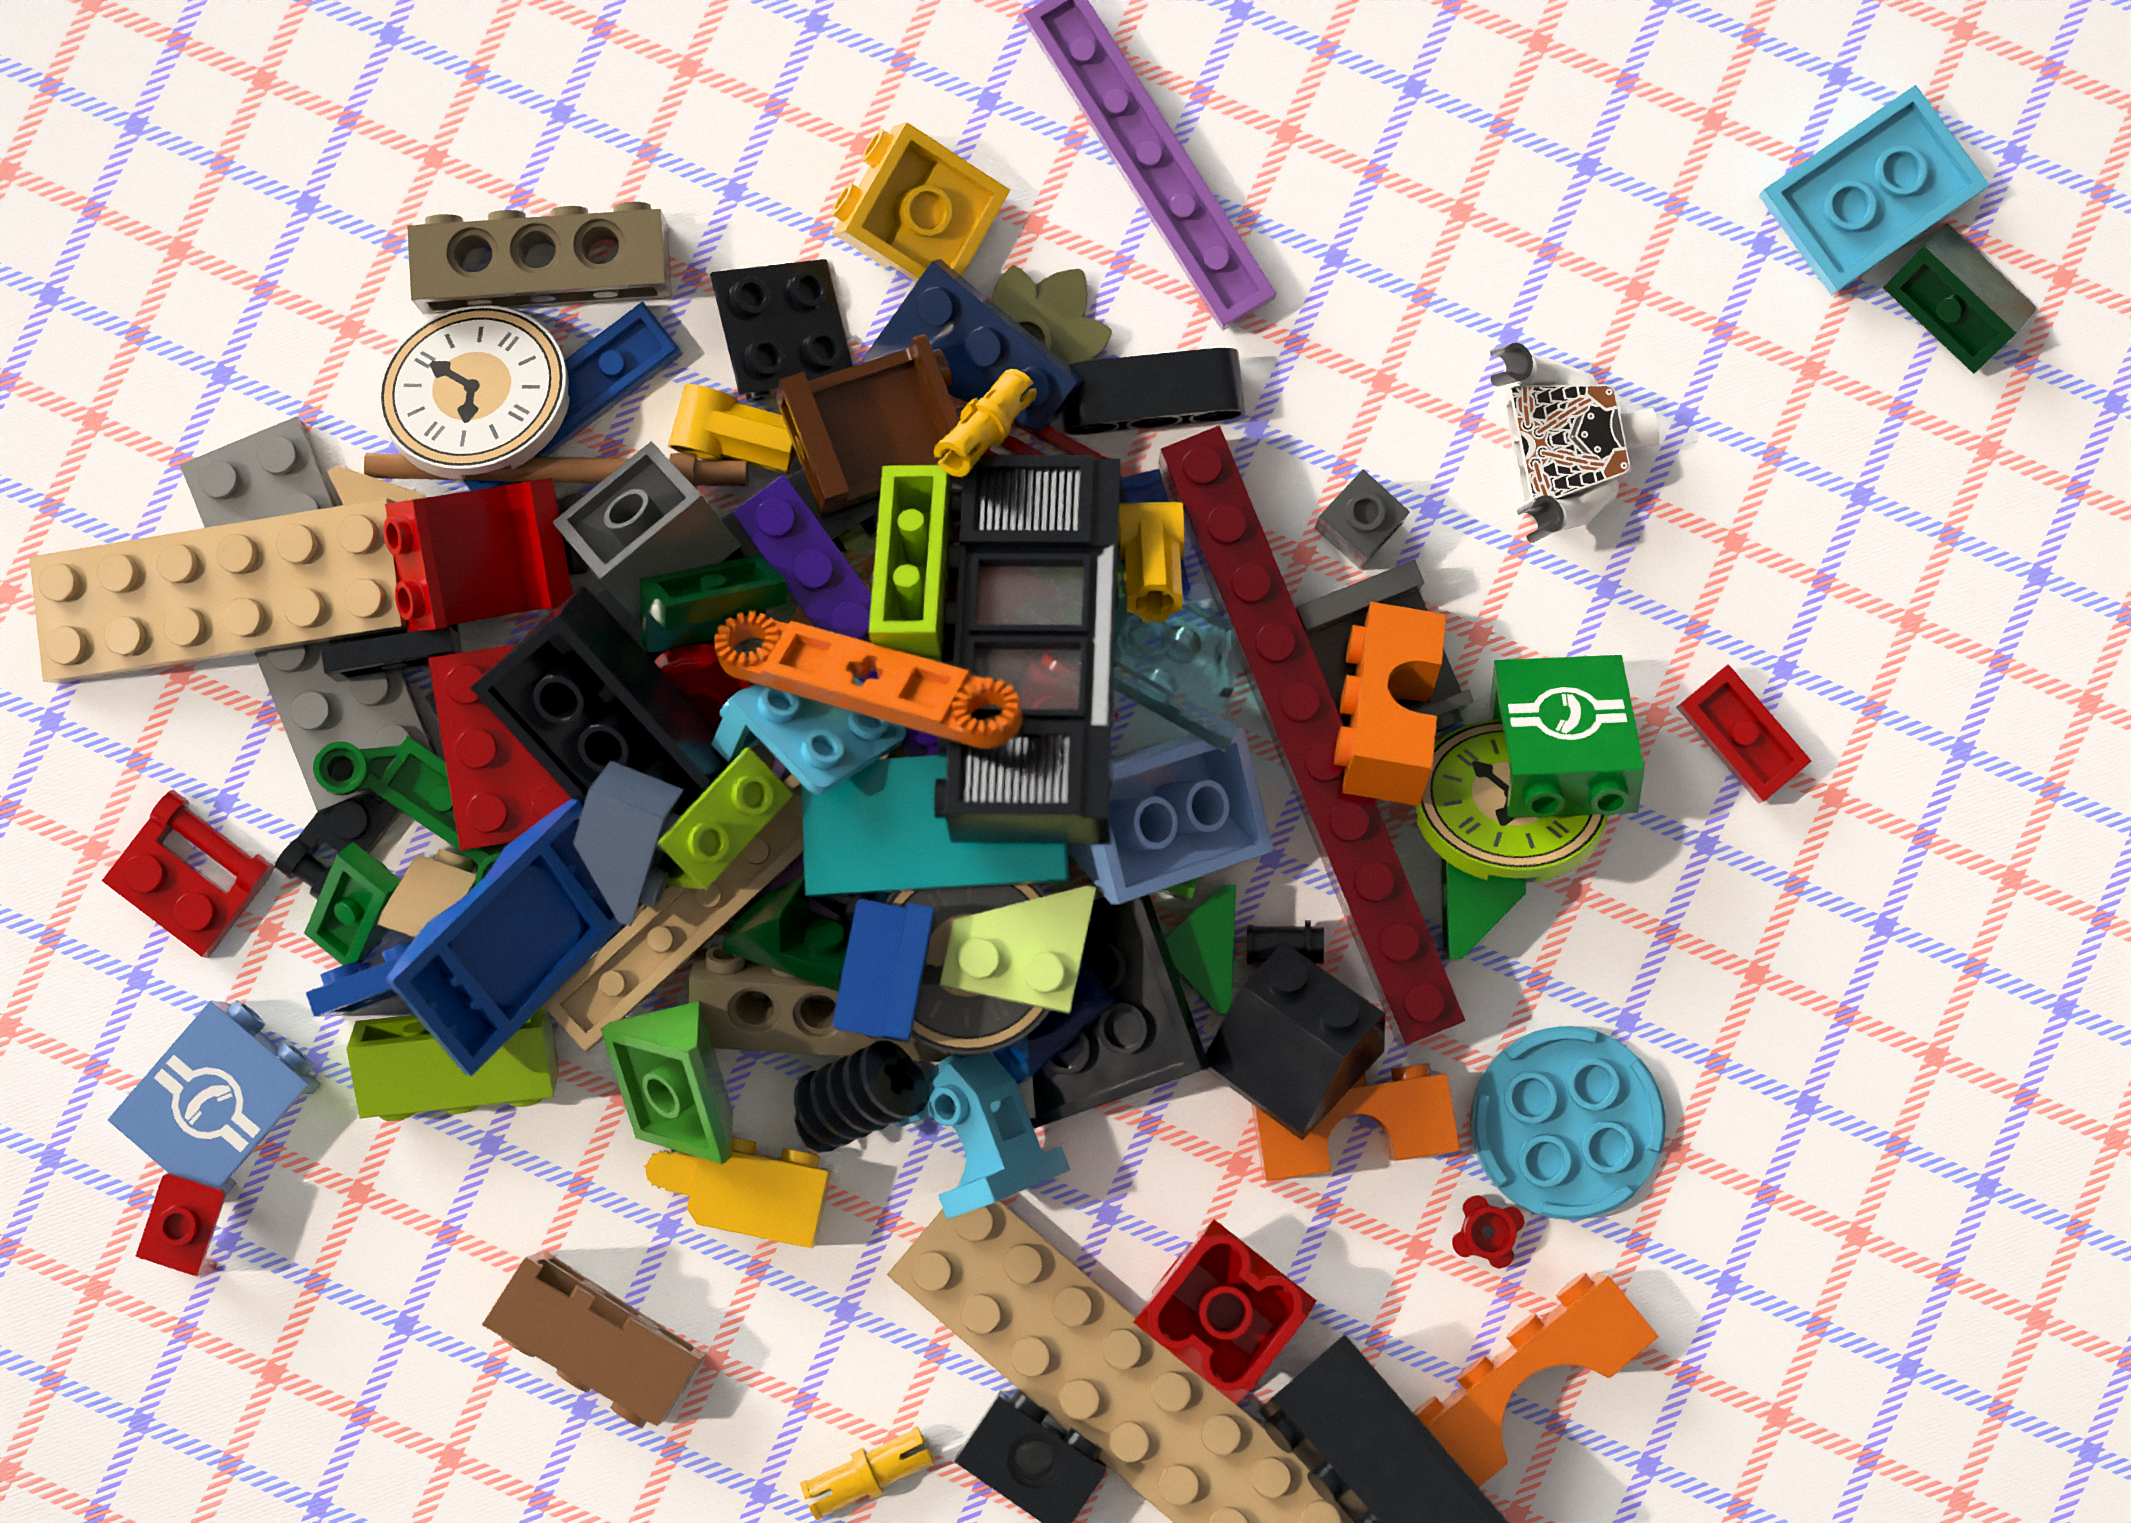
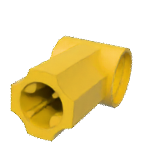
(721, 428)
(1152, 554)

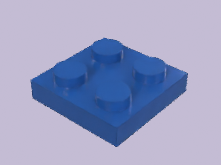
(354, 986)

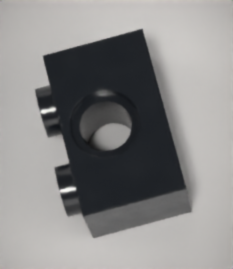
(1048, 1496)

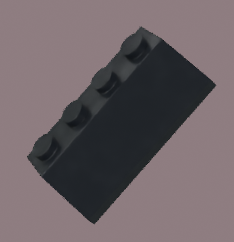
(590, 696)
(1369, 1446)

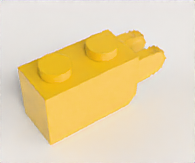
(749, 1191)

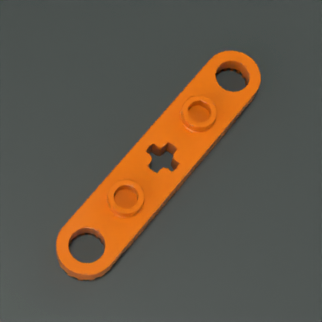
(908, 691)

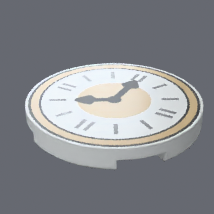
(474, 391)

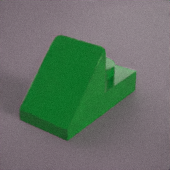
(351, 906)

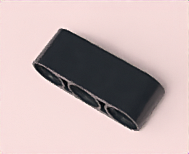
(1155, 391)

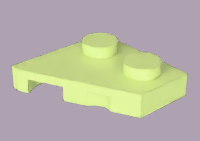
(1022, 950)

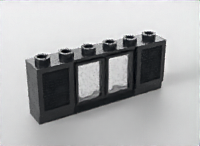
(1040, 617)

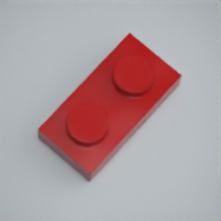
(1743, 734)

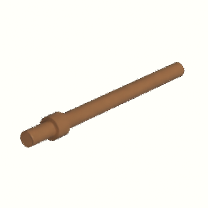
(566, 469)

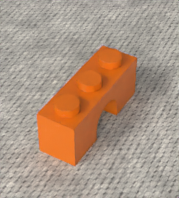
(1387, 746)
(1410, 1109)

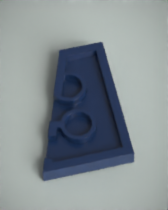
(977, 343)

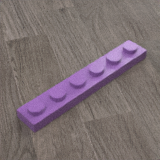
(1150, 159)

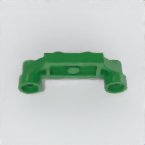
(407, 779)

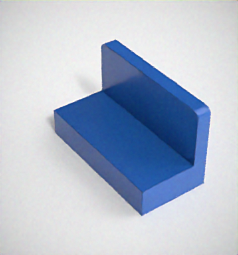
(884, 970)

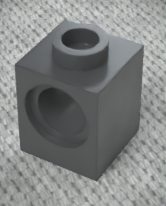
(1361, 519)

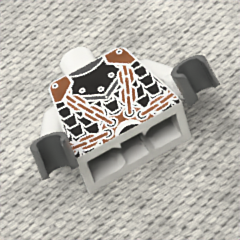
(1566, 439)

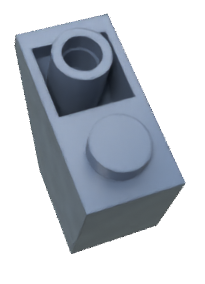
(620, 836)

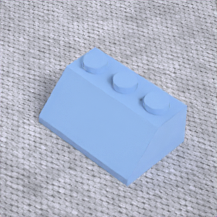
(1177, 817)

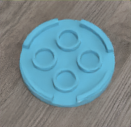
(1567, 1122)

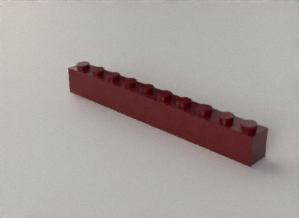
(1305, 735)

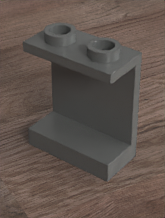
(1328, 629)

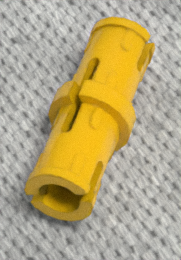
(985, 423)
(867, 1473)

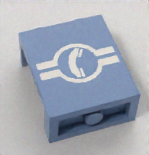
(214, 1095)

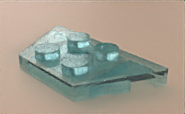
(1177, 667)

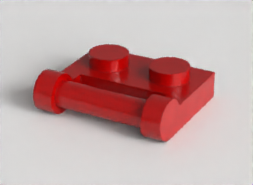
(177, 892)

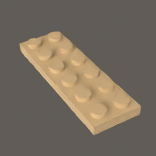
(215, 592)

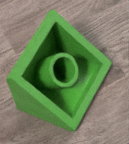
(672, 1081)

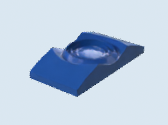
(506, 943)

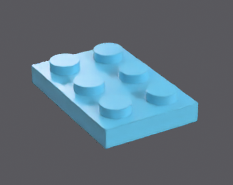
(1873, 190)

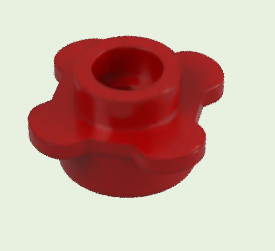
(1505, 1223)

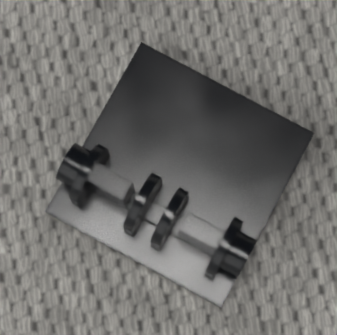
(780, 324)

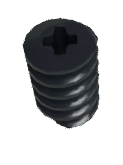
(858, 1096)

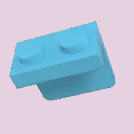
(810, 738)

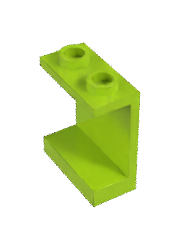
(722, 822)

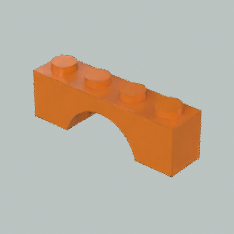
(1588, 1329)

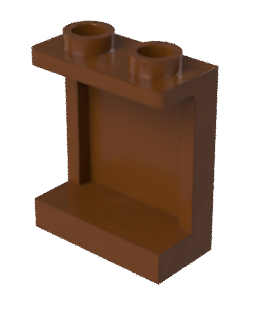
(868, 419)

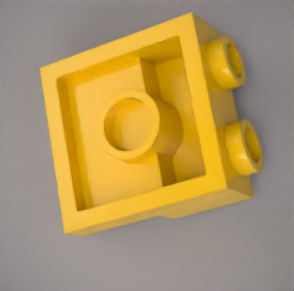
(917, 204)

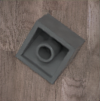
(644, 525)

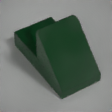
(789, 937)

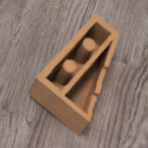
(593, 1339)

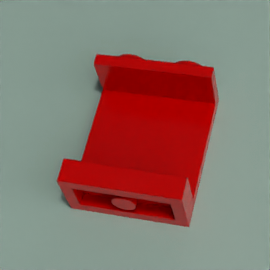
(477, 554)

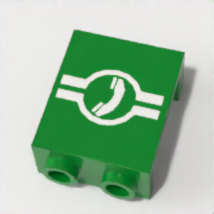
(1568, 736)

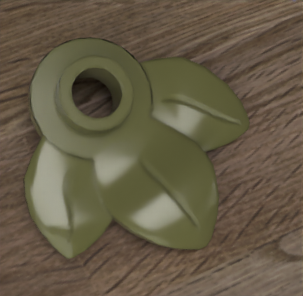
(1053, 312)

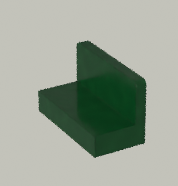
(1960, 298)
(694, 602)

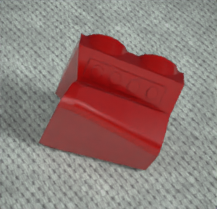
(1224, 1311)

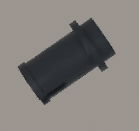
(1266, 939)

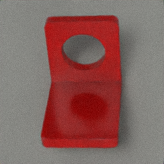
(182, 1225)

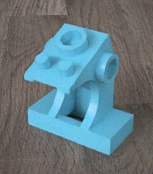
(994, 1131)

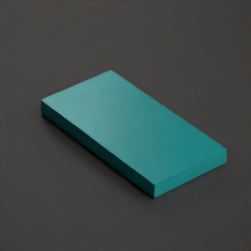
(884, 838)

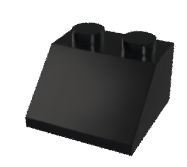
(1295, 1040)

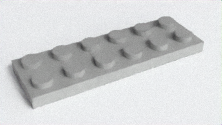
(278, 476)

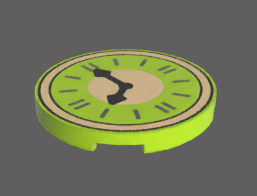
(1468, 818)

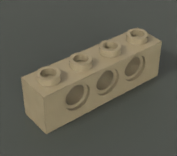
(635, 273)
(778, 1024)

